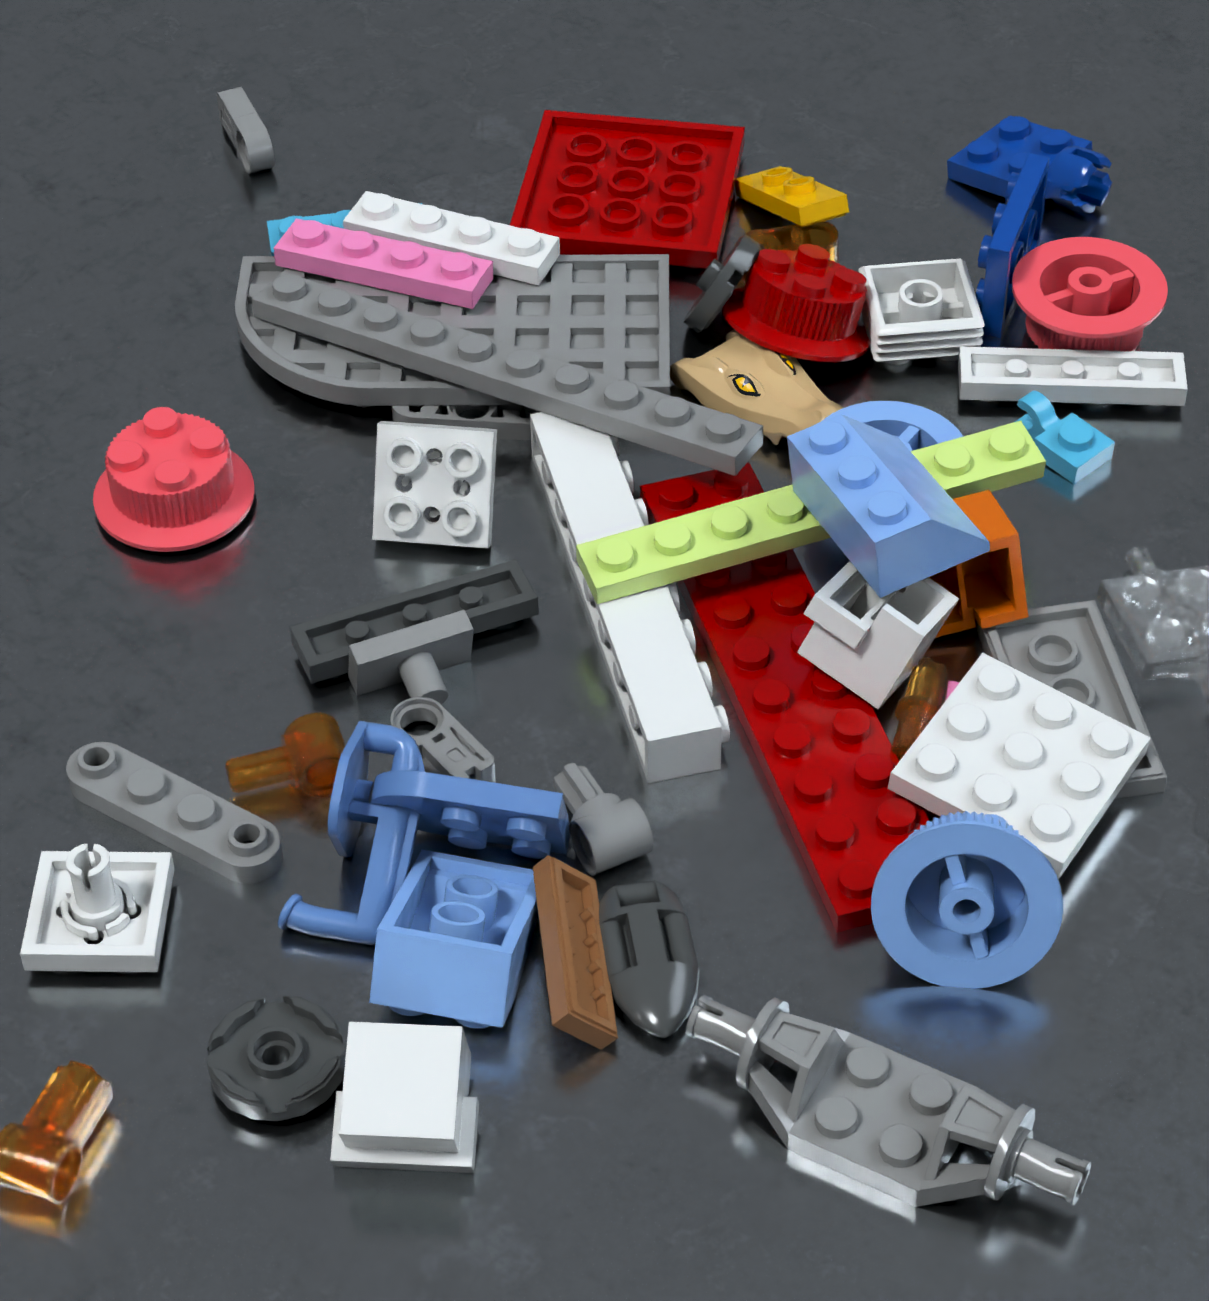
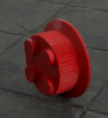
(801, 305)

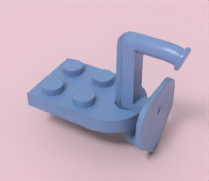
(410, 801)

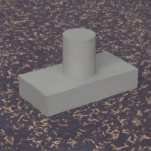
(412, 657)

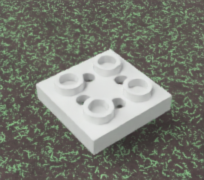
(467, 456)
(95, 900)

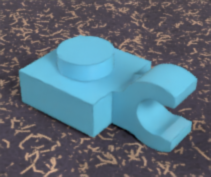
(1068, 444)

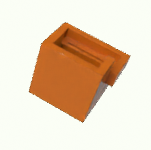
(992, 583)

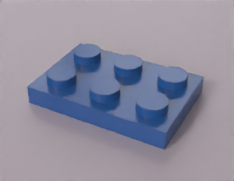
(1015, 233)

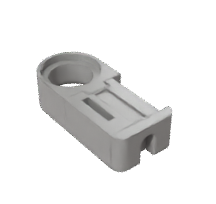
(245, 130)
(449, 746)

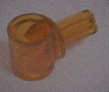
(306, 758)

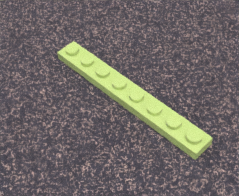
(780, 520)

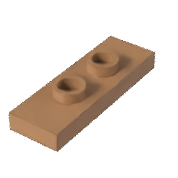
(574, 953)

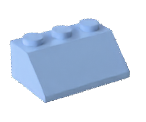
(879, 504)

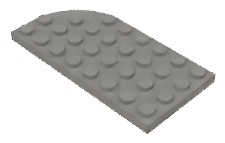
(585, 312)

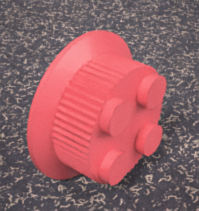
(1088, 294)
(172, 483)

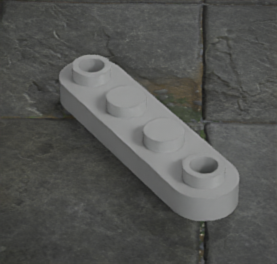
(175, 812)

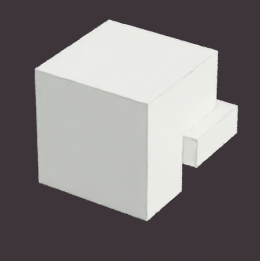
(872, 639)
(406, 1100)

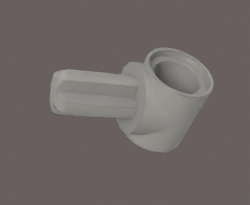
(602, 825)

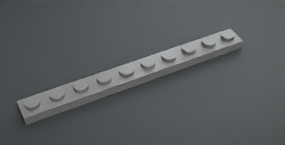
(511, 373)

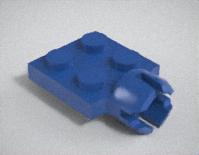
(1072, 169)

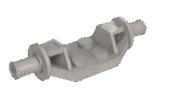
(882, 1111)

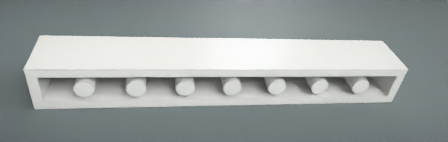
(641, 634)

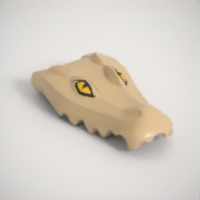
(754, 386)

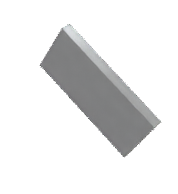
(1075, 655)

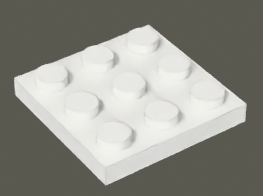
(1022, 755)

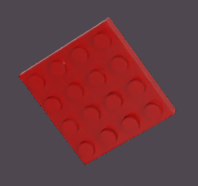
(631, 185)

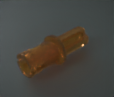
(919, 704)

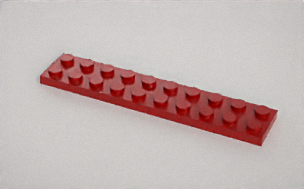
(806, 729)

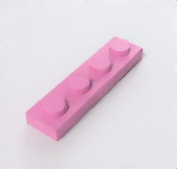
(384, 263)

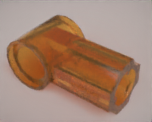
(46, 1149)

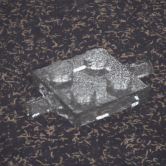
(1161, 618)

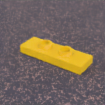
(792, 196)

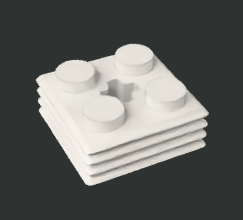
(920, 310)

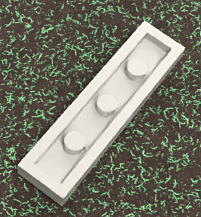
(514, 250)
(1073, 375)

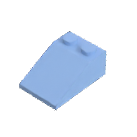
(455, 940)

